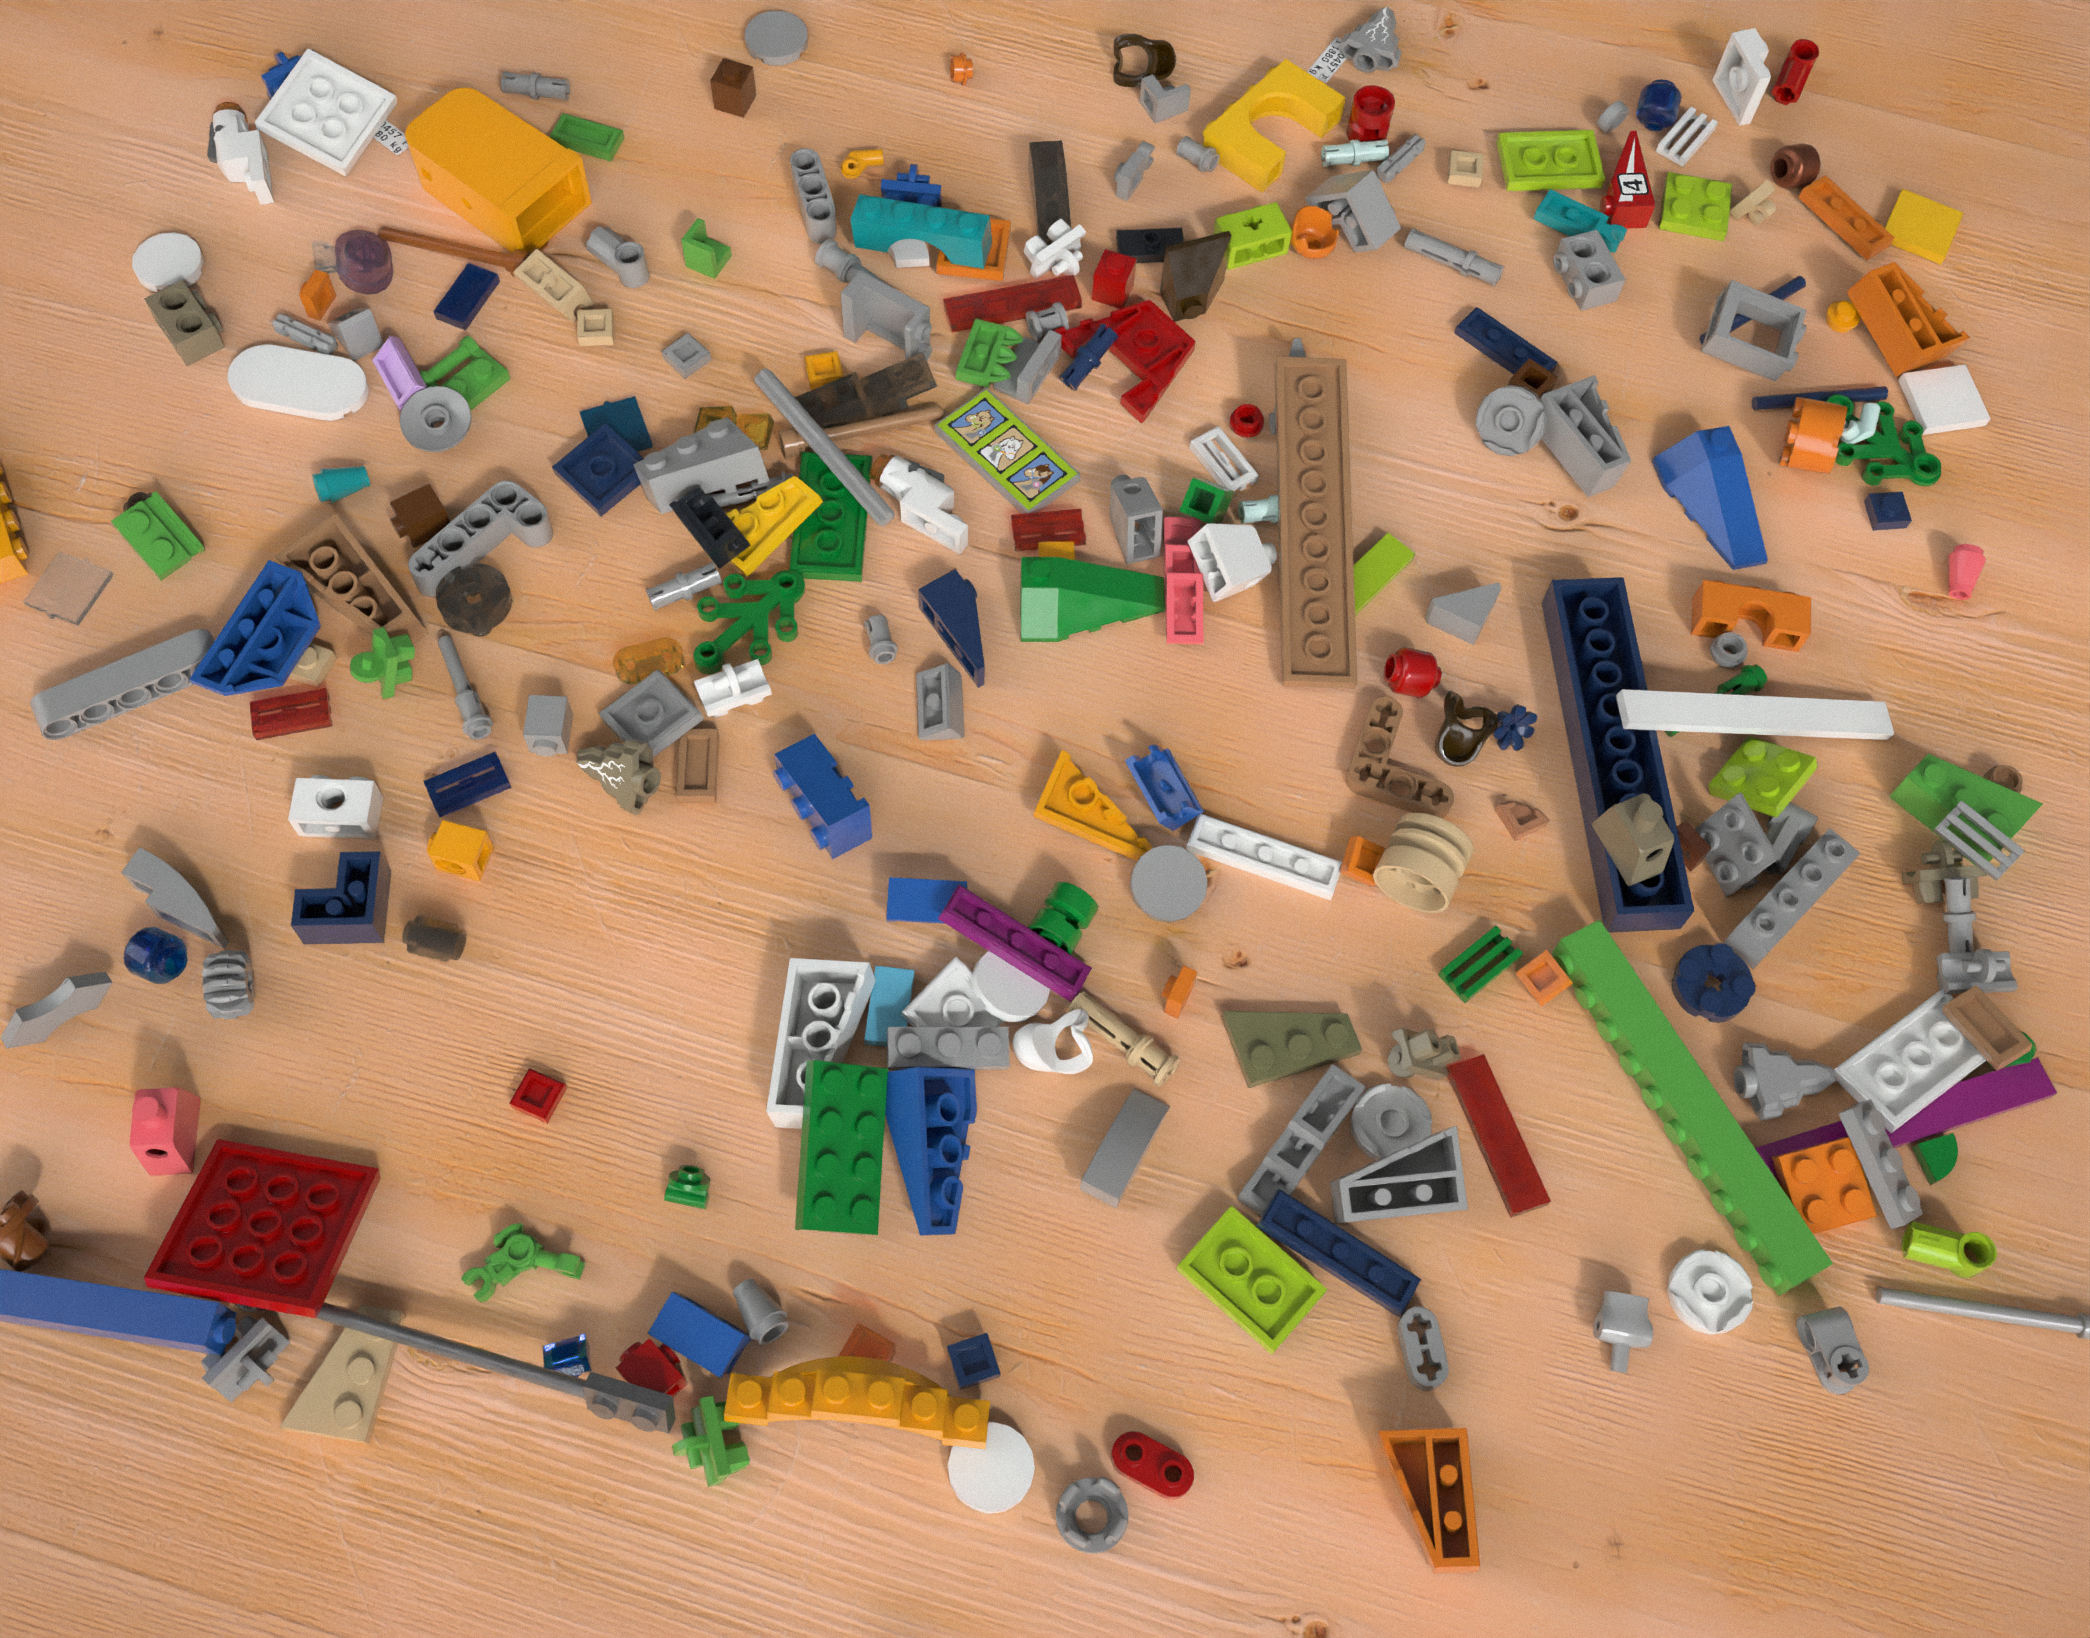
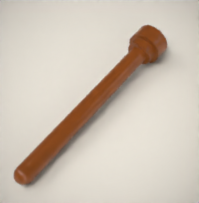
(510, 261)

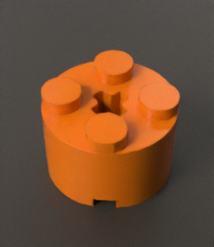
(1813, 435)

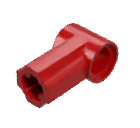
(1795, 71)

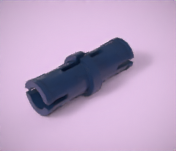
(1088, 357)

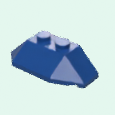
(262, 635)

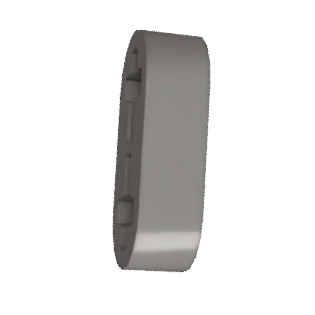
(1432, 1347)

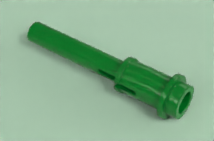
(1750, 679)

